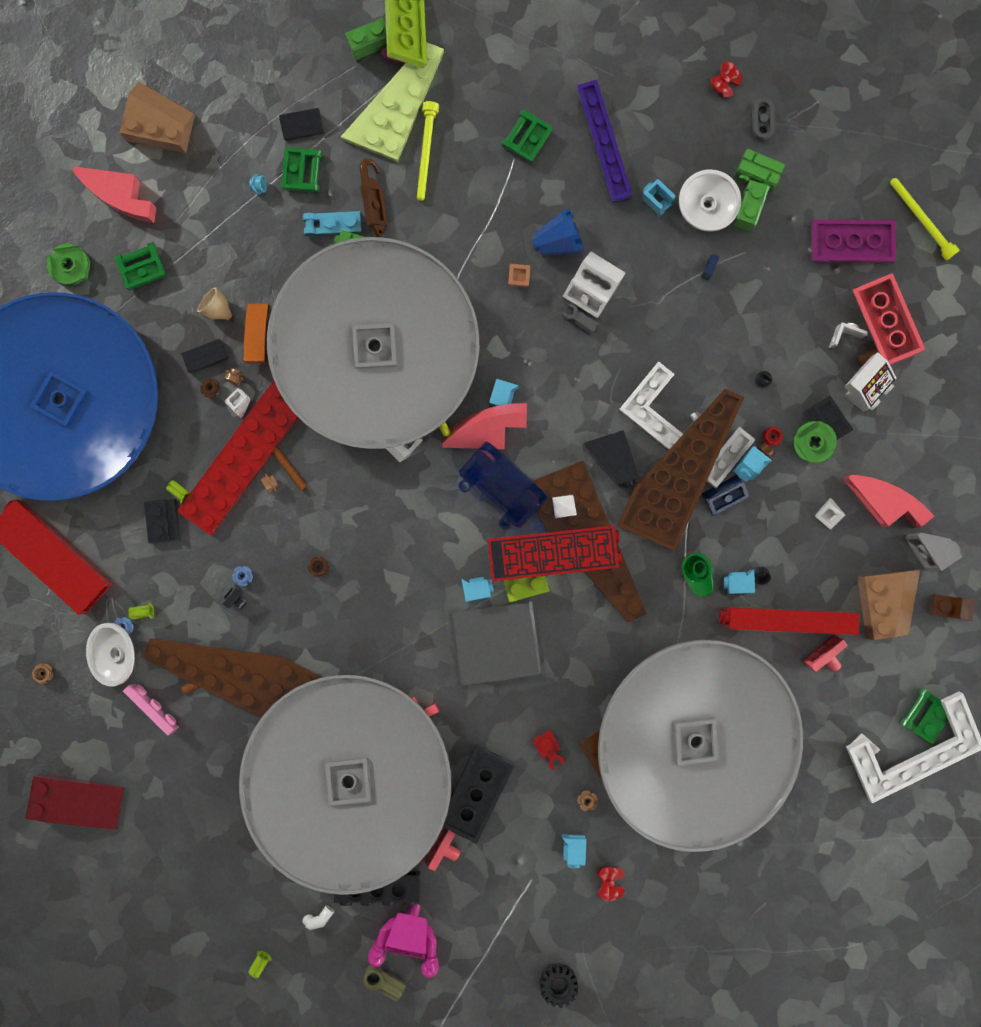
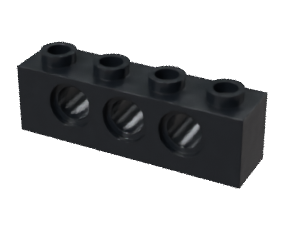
(411, 895)

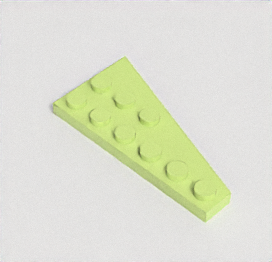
(392, 113)

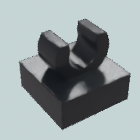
(233, 597)

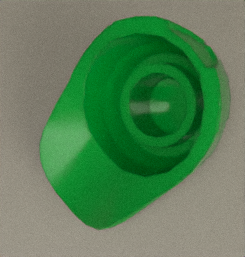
(698, 573)

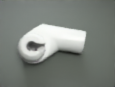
(318, 921)

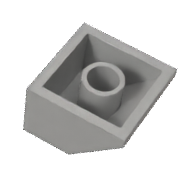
(933, 551)

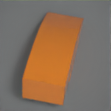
(256, 334)

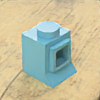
(662, 191)
(502, 393)
(751, 464)
(739, 582)
(477, 588)
(574, 850)

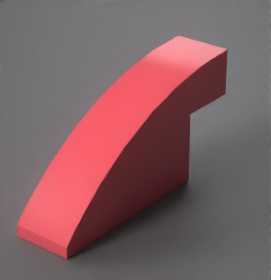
(117, 192)
(486, 426)
(887, 501)

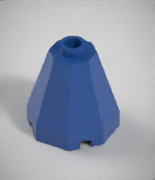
(559, 236)

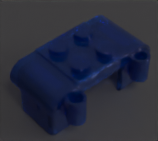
(502, 484)

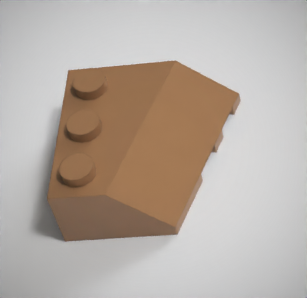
(156, 120)
(888, 603)

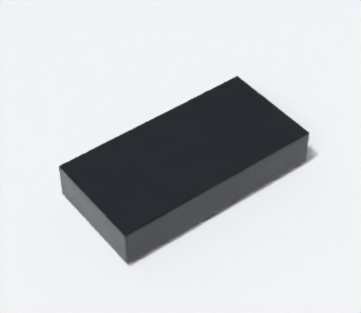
(204, 356)

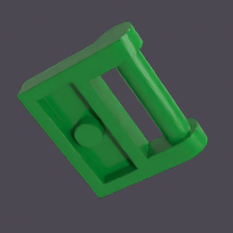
(532, 139)
(295, 169)
(143, 271)
(932, 719)

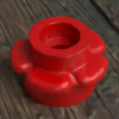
(777, 436)

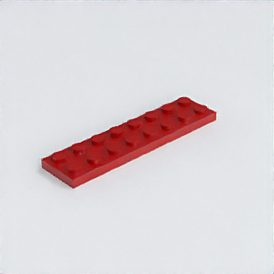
(239, 461)

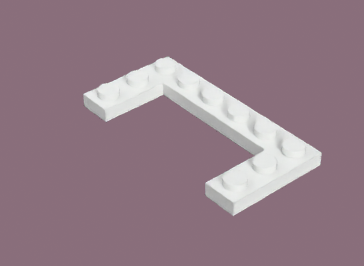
(639, 412)
(881, 784)

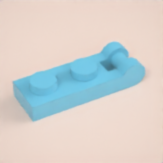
(332, 223)

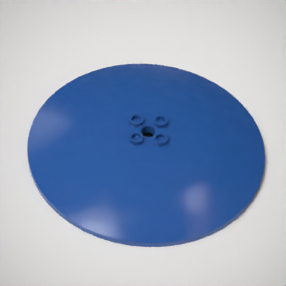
(109, 392)

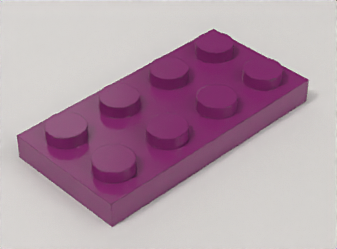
(853, 241)

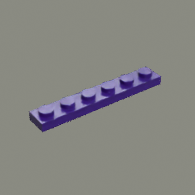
(604, 141)

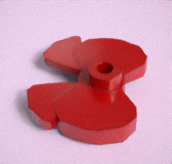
(728, 74)
(608, 890)

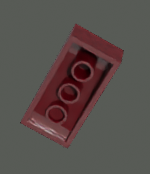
(74, 801)

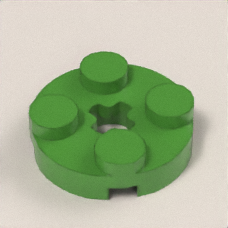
(77, 273)
(812, 453)

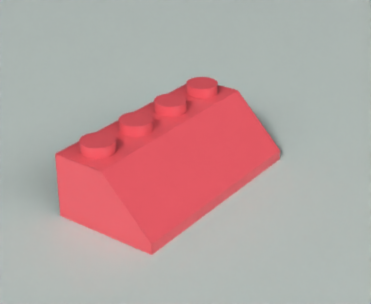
(888, 319)

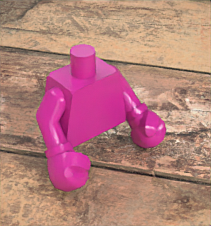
(409, 937)

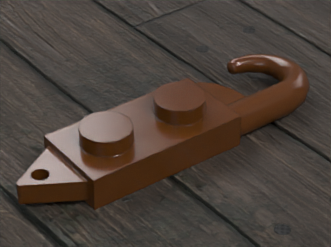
(373, 199)

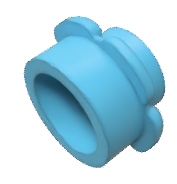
(258, 184)

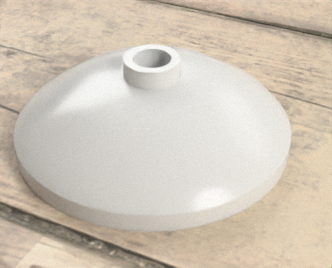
(716, 189)
(110, 654)

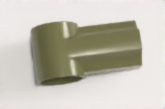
(385, 984)

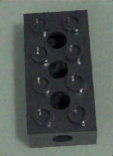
(483, 806)

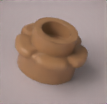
(233, 377)
(269, 483)
(38, 677)
(581, 800)

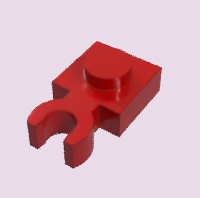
(547, 746)

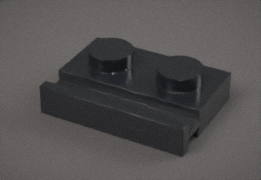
(829, 413)
(162, 520)

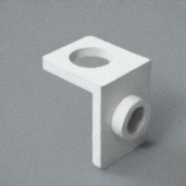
(849, 328)

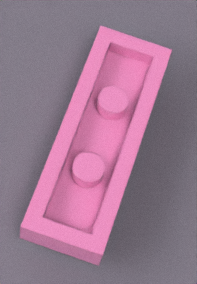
(151, 708)

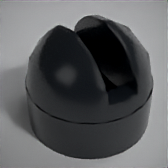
(762, 383)
(760, 578)

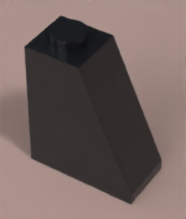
(613, 457)

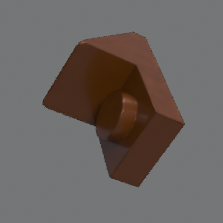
(952, 607)

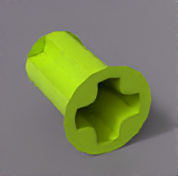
(177, 491)
(141, 611)
(259, 964)

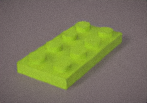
(406, 31)

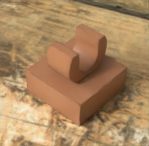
(519, 275)

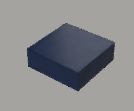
(710, 266)

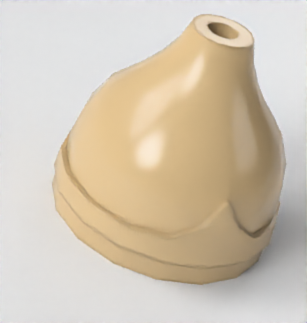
(214, 305)

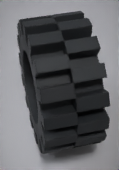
(558, 998)

